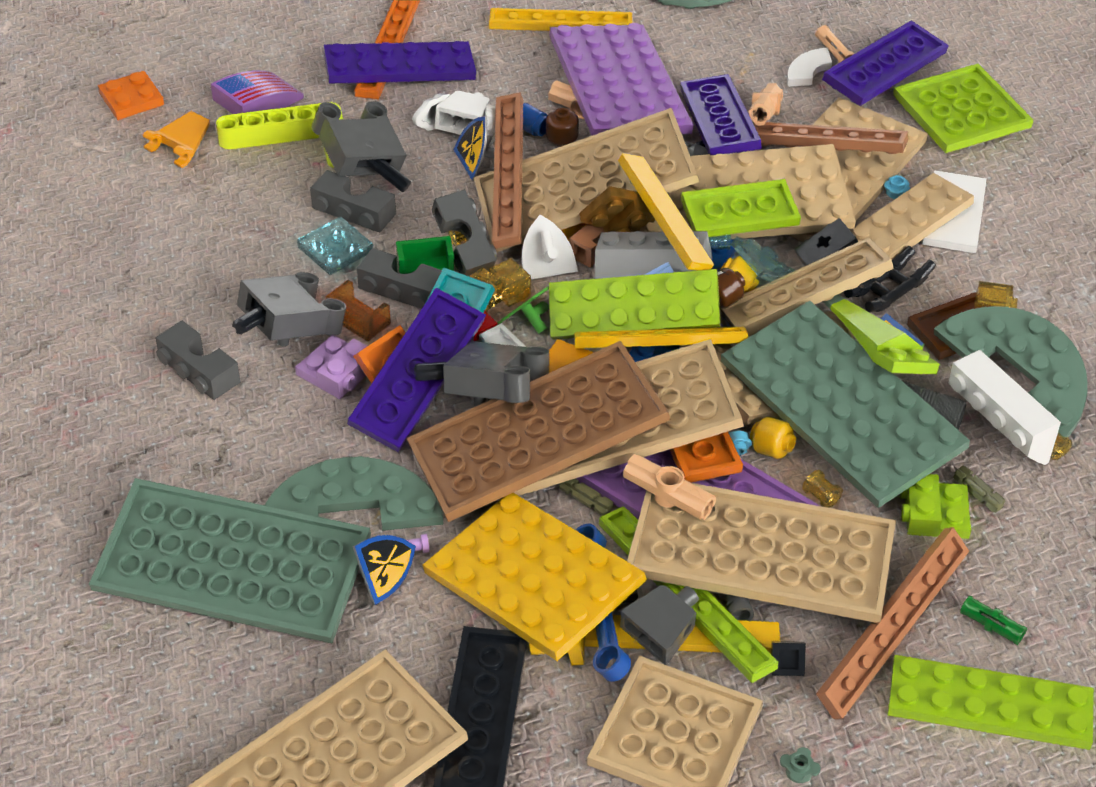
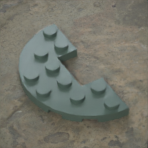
(1030, 346)
(358, 485)

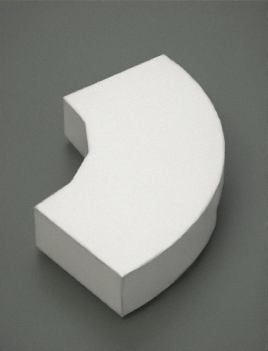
(807, 66)

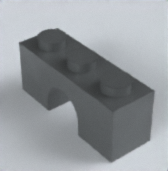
(370, 210)
(458, 214)
(380, 276)
(183, 351)

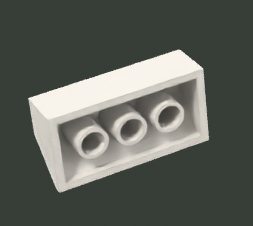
(1005, 405)

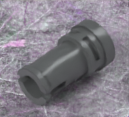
(740, 607)

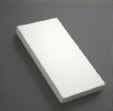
(963, 230)

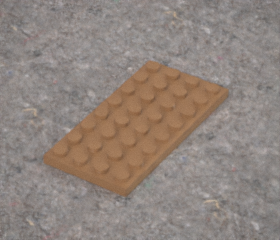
(517, 444)

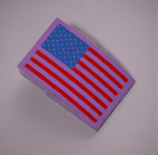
(253, 92)

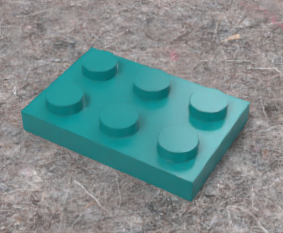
(465, 288)

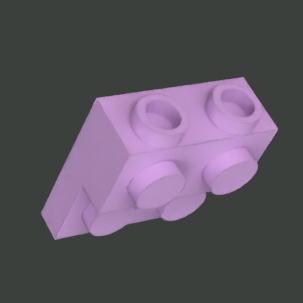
(333, 366)

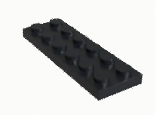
(485, 706)

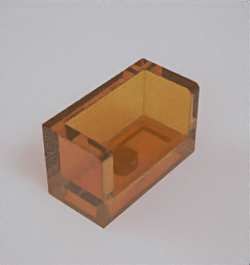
(358, 316)

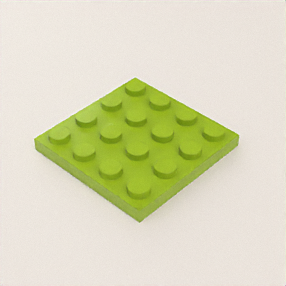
(962, 108)

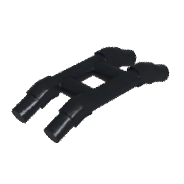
(905, 284)

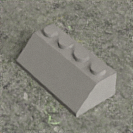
(639, 253)

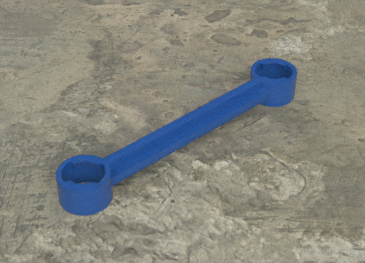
(606, 630)

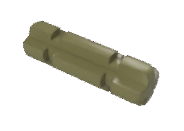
(979, 489)
(587, 496)

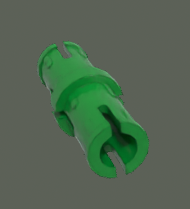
(1012, 631)

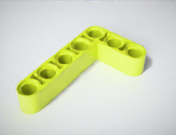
(268, 127)

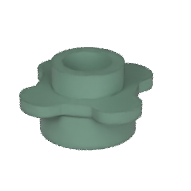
(798, 773)

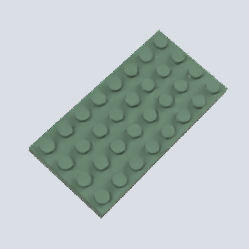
(845, 403)
(231, 560)

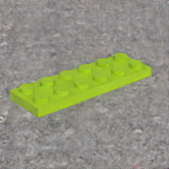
(635, 303)
(992, 702)

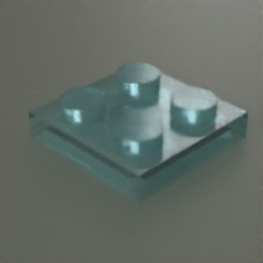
(335, 245)
(760, 259)

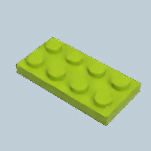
(741, 208)

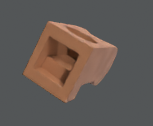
(587, 241)

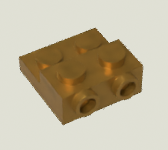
(617, 211)

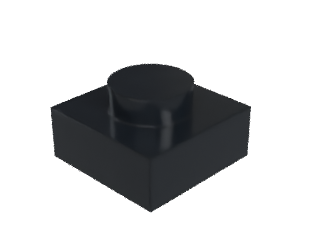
(789, 657)

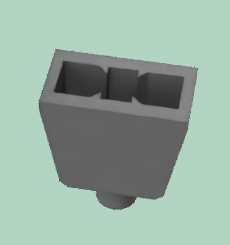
(661, 620)

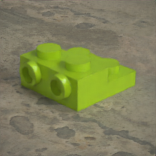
(936, 506)

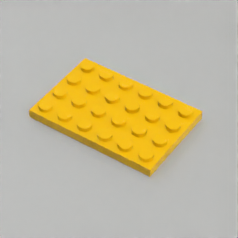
(534, 574)

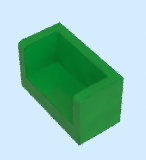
(429, 251)

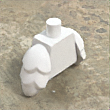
(455, 112)

